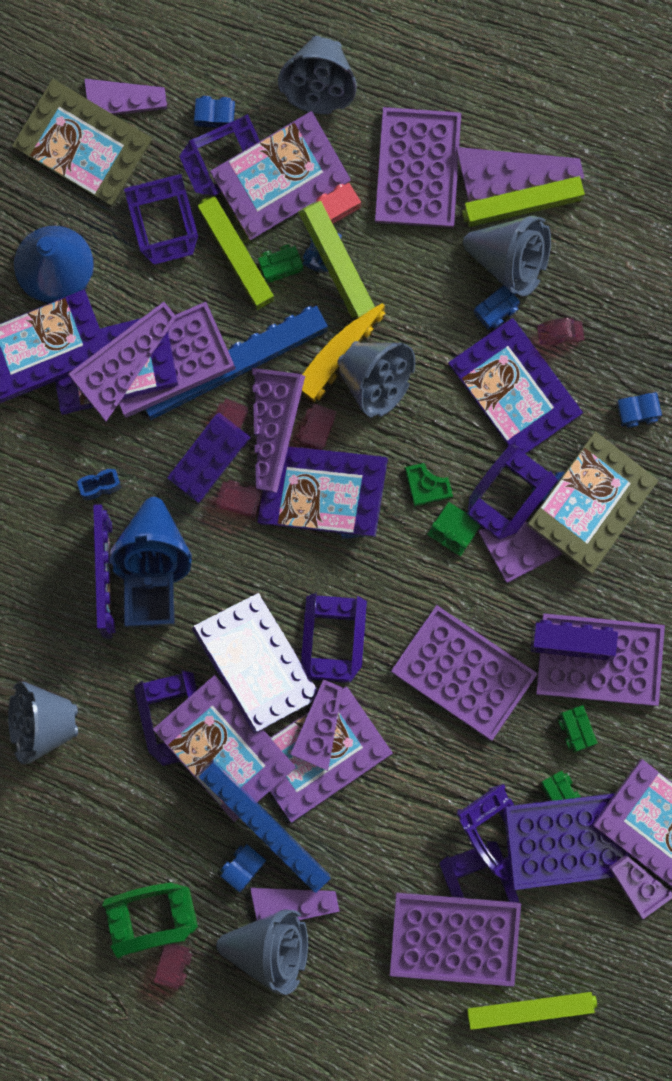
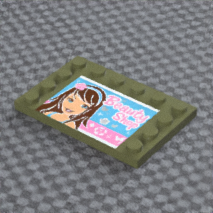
(82, 142)
(592, 503)

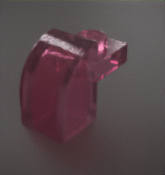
(559, 331)

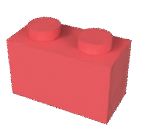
(340, 202)

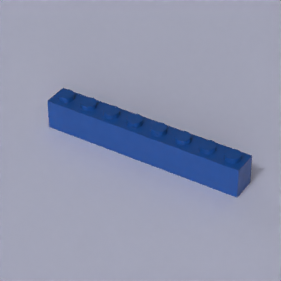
(264, 826)

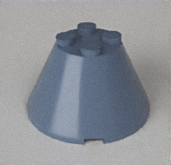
(318, 77)
(377, 374)
(39, 721)

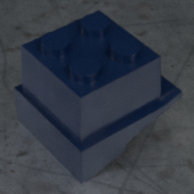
(149, 600)

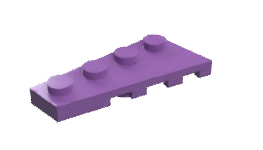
(125, 97)
(318, 731)
(304, 901)

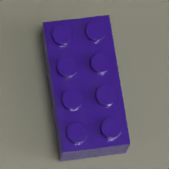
(209, 457)
(574, 641)

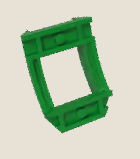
(120, 922)

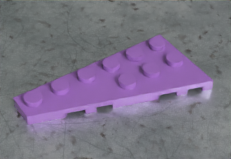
(500, 172)
(114, 368)
(274, 416)
(518, 552)

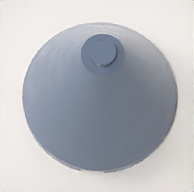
(512, 252)
(269, 950)

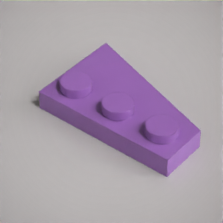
(640, 888)

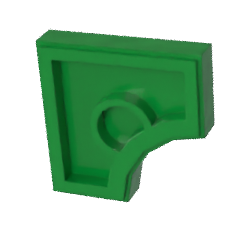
(425, 486)

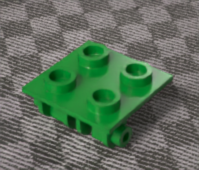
(453, 529)

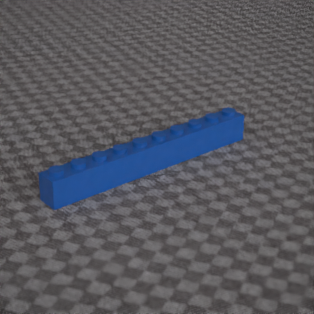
(255, 352)

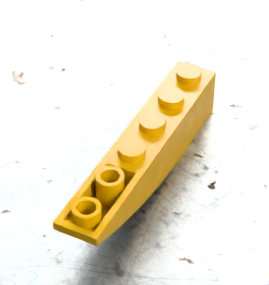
(324, 366)

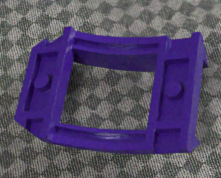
(194, 163)
(155, 191)
(527, 470)
(335, 609)
(159, 691)
(476, 814)
(468, 863)

